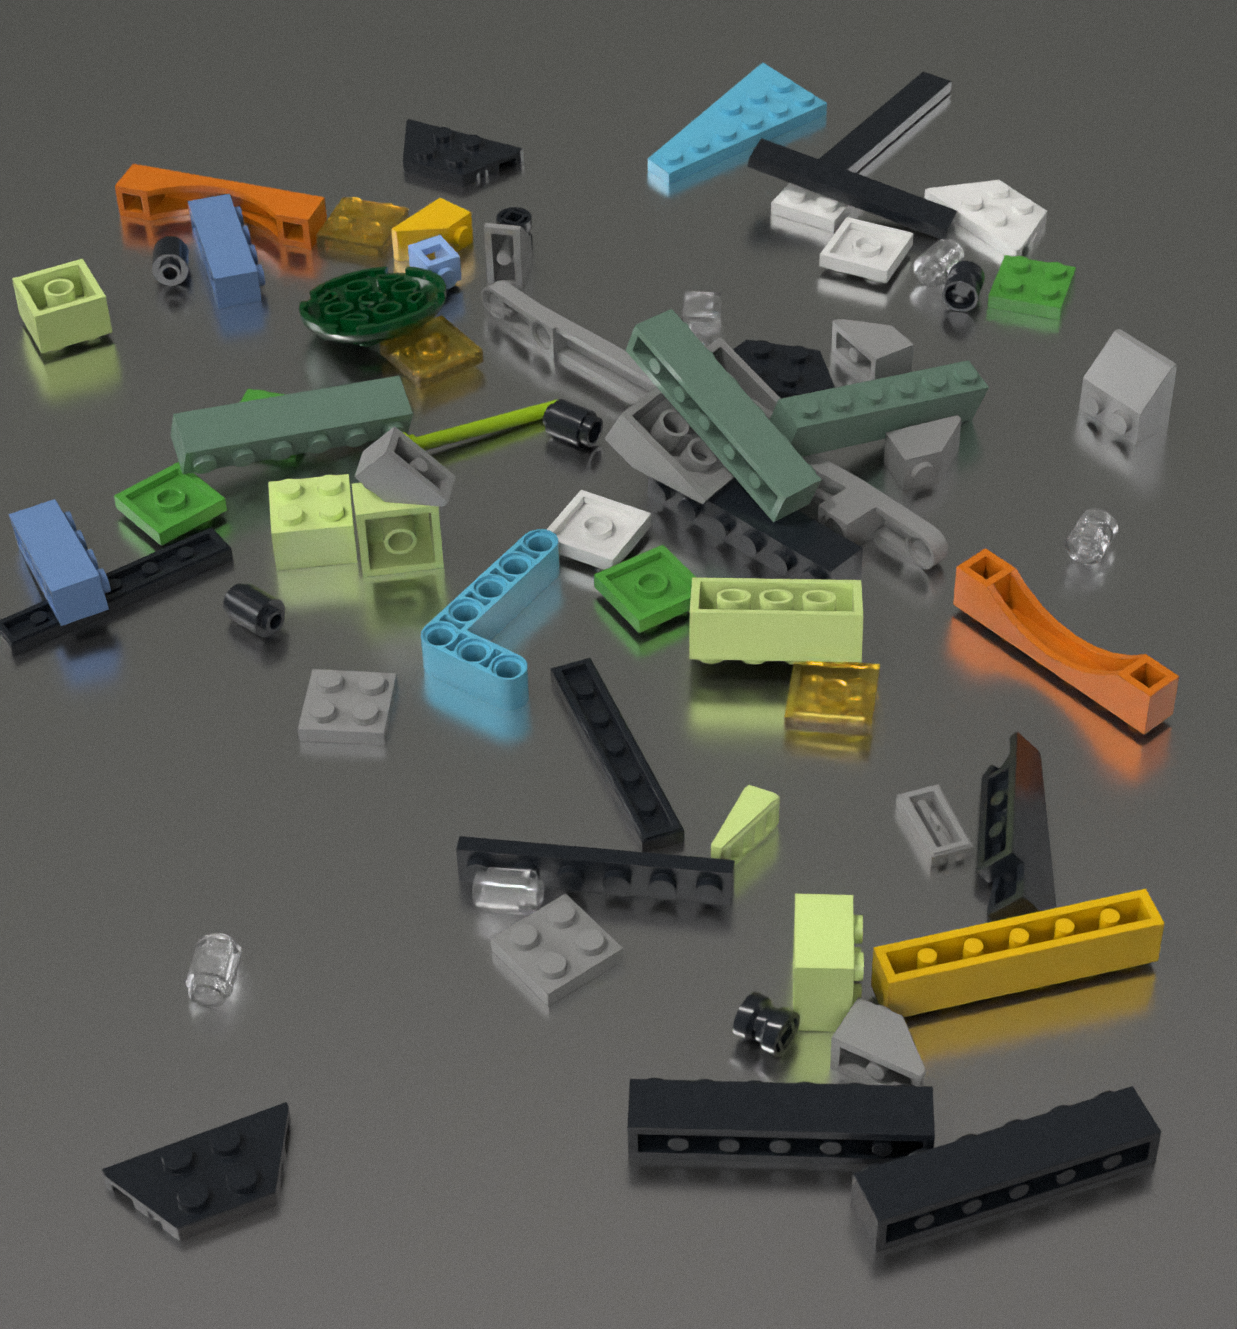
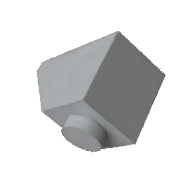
(507, 254)
(871, 348)
(922, 451)
(404, 472)
(876, 1047)

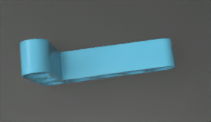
(459, 638)

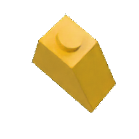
(435, 219)

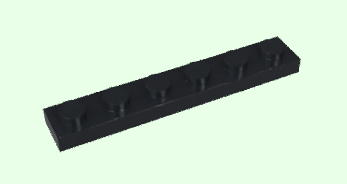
(604, 869)

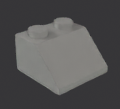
(1129, 388)

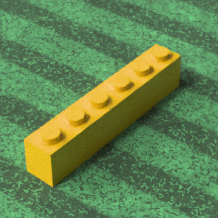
(1017, 953)

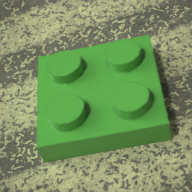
(1031, 287)
(170, 503)
(647, 588)

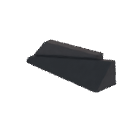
(1015, 835)

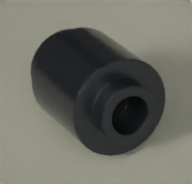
(170, 261)
(572, 423)
(254, 609)

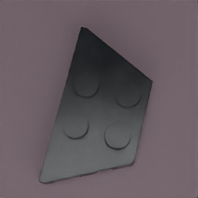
(453, 155)
(786, 368)
(208, 1175)

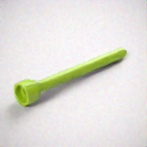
(481, 427)

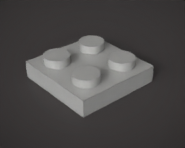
(348, 707)
(557, 949)

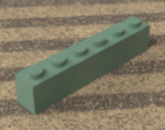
(871, 408)
(723, 415)
(289, 424)

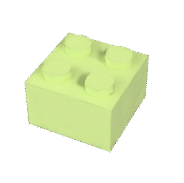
(62, 305)
(312, 522)
(396, 535)
(826, 960)

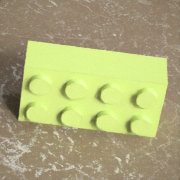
(775, 620)

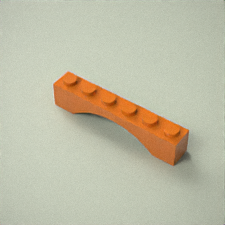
(164, 193)
(1126, 685)

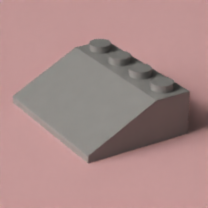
(667, 448)

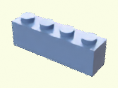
(226, 251)
(61, 561)

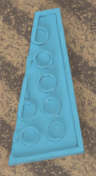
(755, 108)

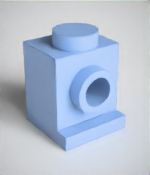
(446, 259)

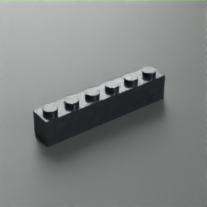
(790, 546)
(777, 1121)
(1004, 1168)

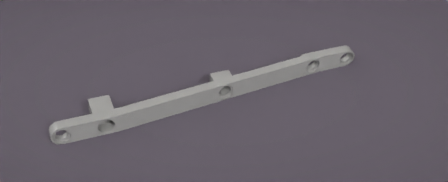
(845, 500)

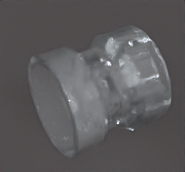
(1091, 536)

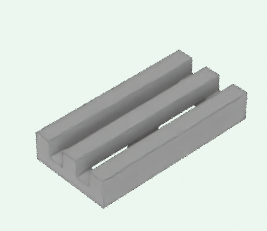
(928, 848)

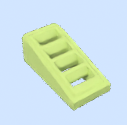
(747, 824)

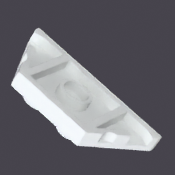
(993, 213)

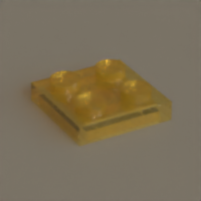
(361, 227)
(432, 353)
(832, 697)

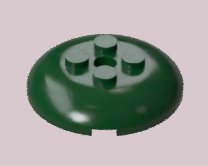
(373, 305)

